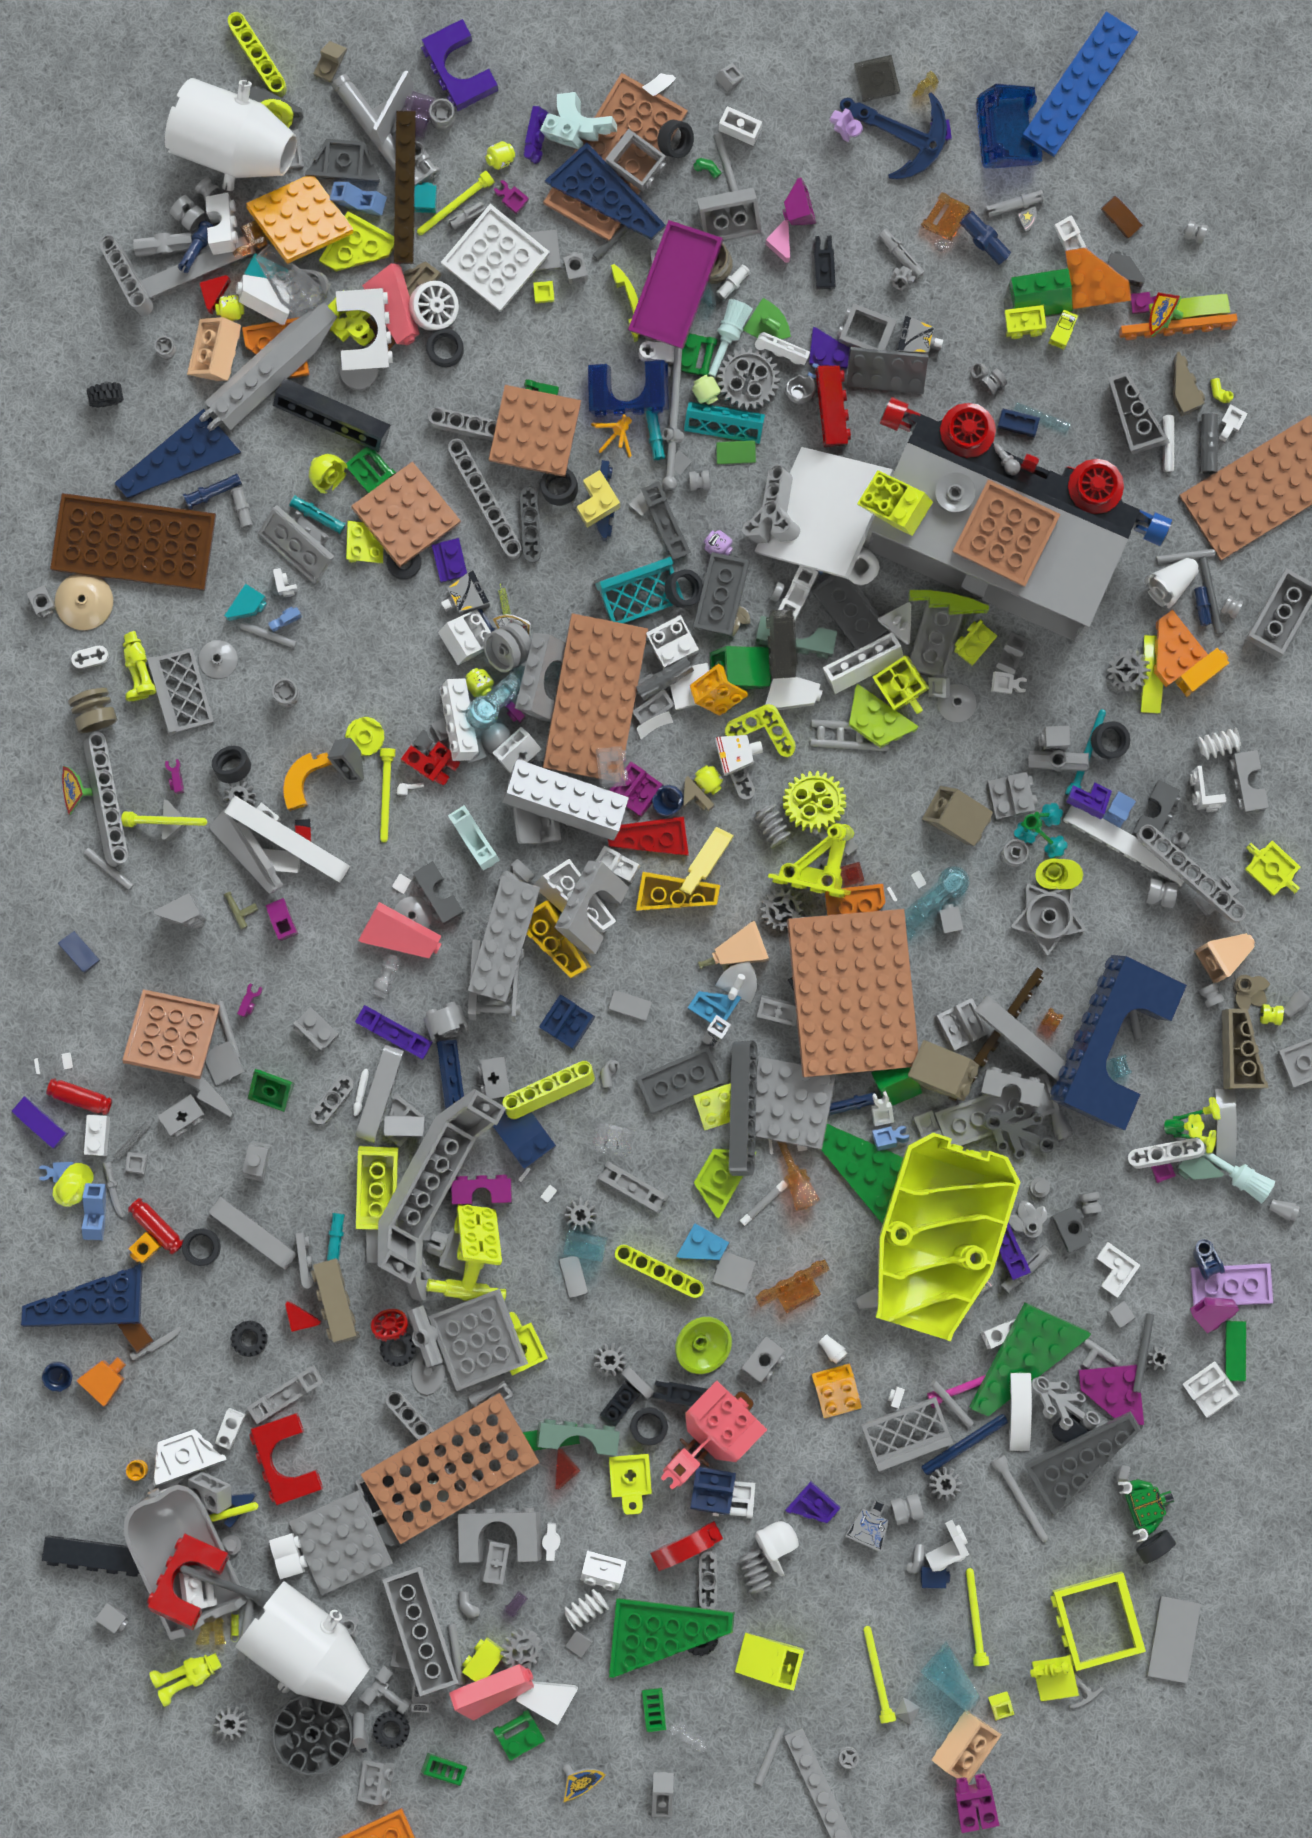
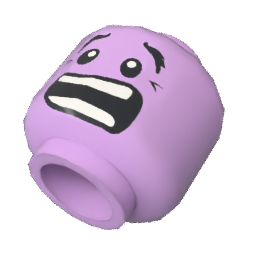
(718, 543)

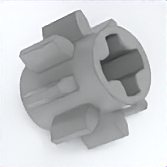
(902, 278)
(1154, 1355)

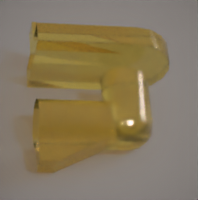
(931, 79)
(205, 1629)

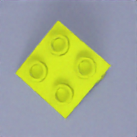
(362, 544)
(714, 1106)
(1055, 1678)

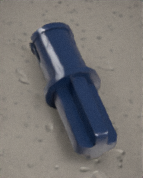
(1203, 606)

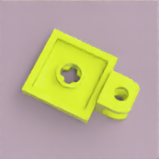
(353, 325)
(527, 1336)
(632, 1490)

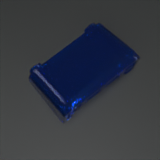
(1001, 123)

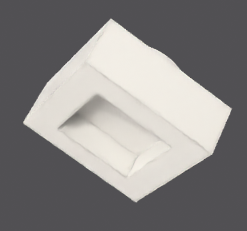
(896, 1396)

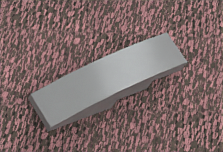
(210, 1094)

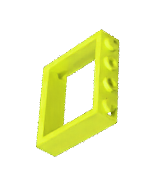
(1063, 1622)

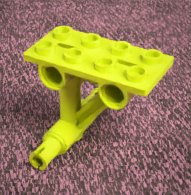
(818, 878)
(477, 1247)

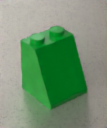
(744, 666)

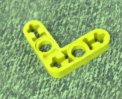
(764, 721)

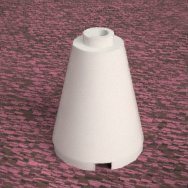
(1171, 582)

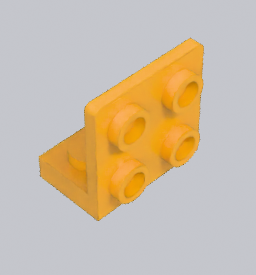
(715, 692)
(836, 1390)

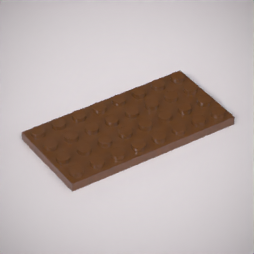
(133, 541)

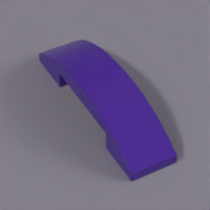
(393, 1032)
(1012, 1255)

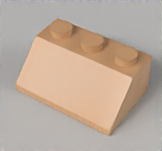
(214, 349)
(966, 1747)

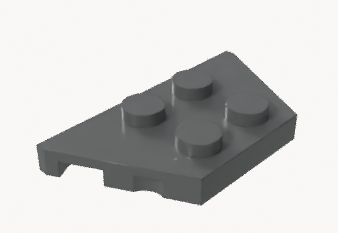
(344, 162)

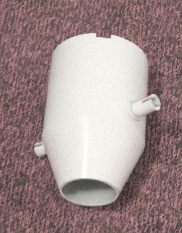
(228, 132)
(304, 1648)

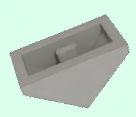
(169, 831)

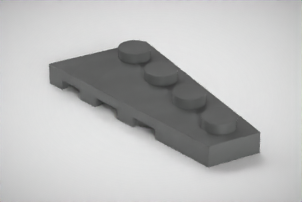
(618, 614)

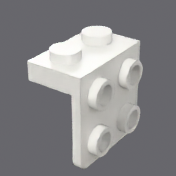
(1210, 803)
(951, 1552)

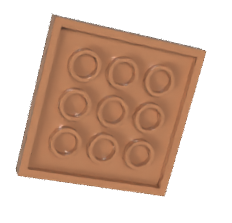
(535, 430)
(406, 514)
(1006, 533)
(171, 1034)

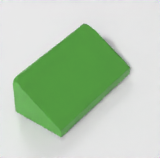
(736, 452)

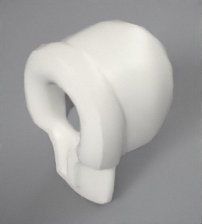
(865, 568)
(777, 1541)

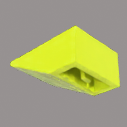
(895, 502)
(769, 1661)

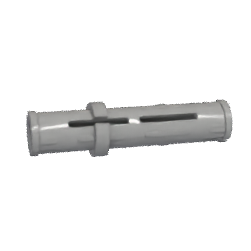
(1015, 203)
(898, 250)
(1033, 1263)

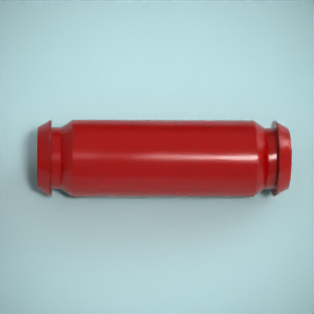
(79, 1096)
(155, 1226)

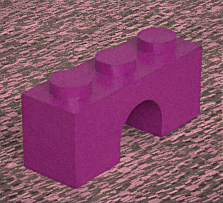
(499, 1188)

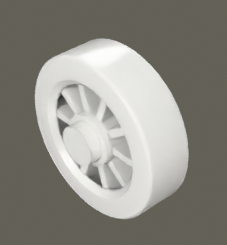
(434, 305)

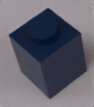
(934, 1579)

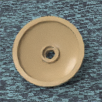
(90, 612)

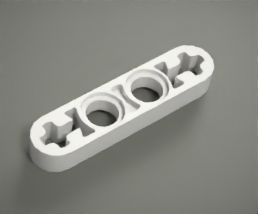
(1166, 1153)

